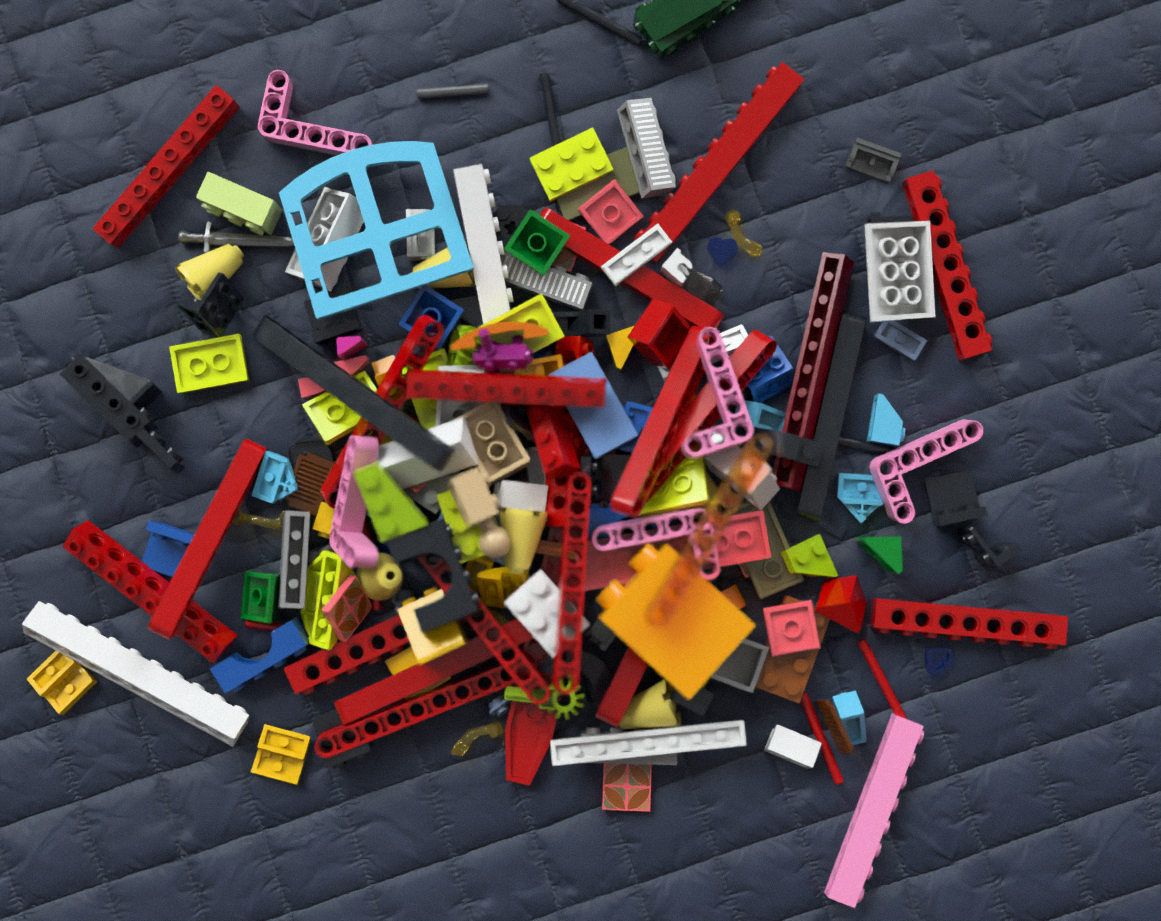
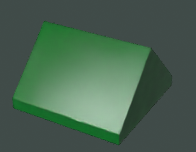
(537, 242)
(885, 551)
(260, 597)

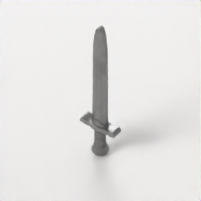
(216, 238)

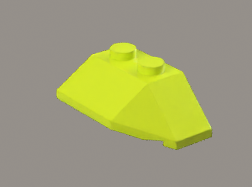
(322, 581)

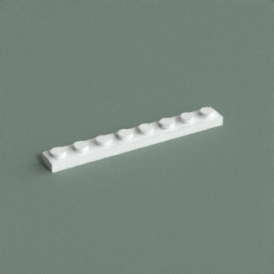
(648, 742)

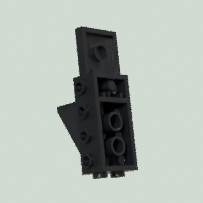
(122, 402)

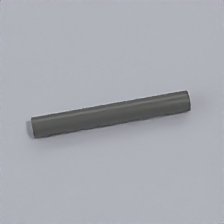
(452, 91)

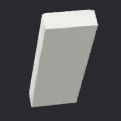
(636, 254)

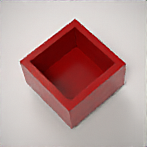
(660, 333)

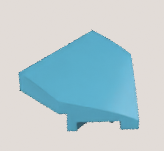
(274, 478)
(858, 494)

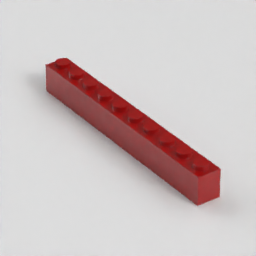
(725, 153)

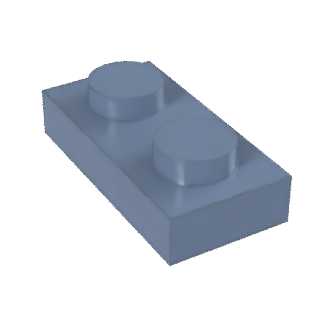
(900, 339)

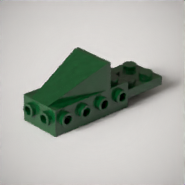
(676, 22)

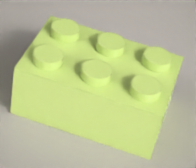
(238, 204)

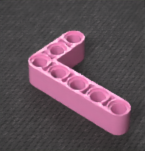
(306, 130)
(722, 399)
(917, 458)
(350, 508)
(663, 532)

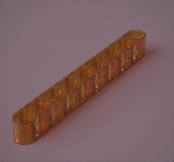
(717, 521)

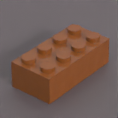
(789, 673)

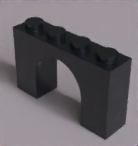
(435, 541)

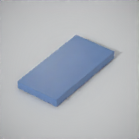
(604, 426)

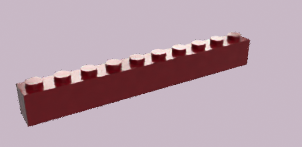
(814, 361)

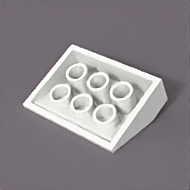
(899, 270)

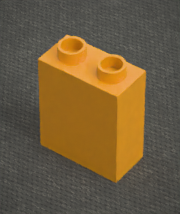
(695, 638)

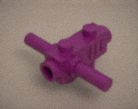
(495, 357)

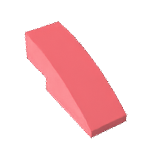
(353, 366)

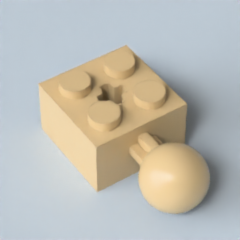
(479, 507)

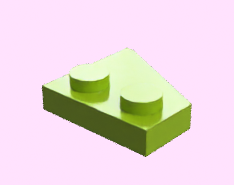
(809, 558)

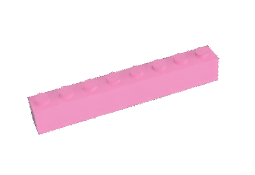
(873, 810)

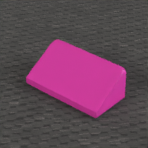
(349, 346)

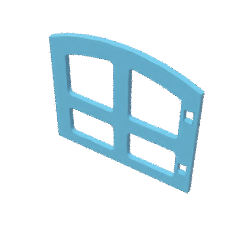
(376, 235)

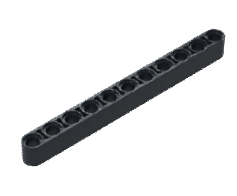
(354, 394)

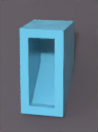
(764, 416)
(885, 423)
(851, 716)

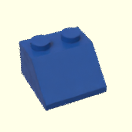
(438, 307)

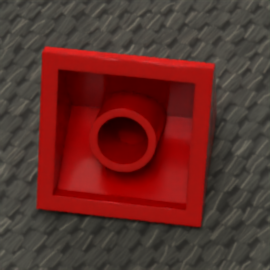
(843, 601)

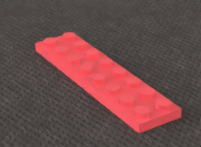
(741, 541)

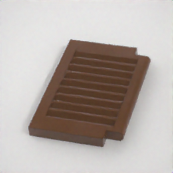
(309, 475)
(835, 726)

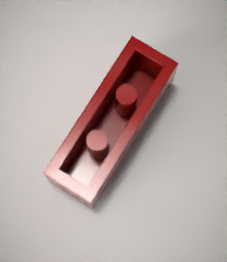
(553, 440)

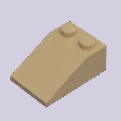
(495, 443)

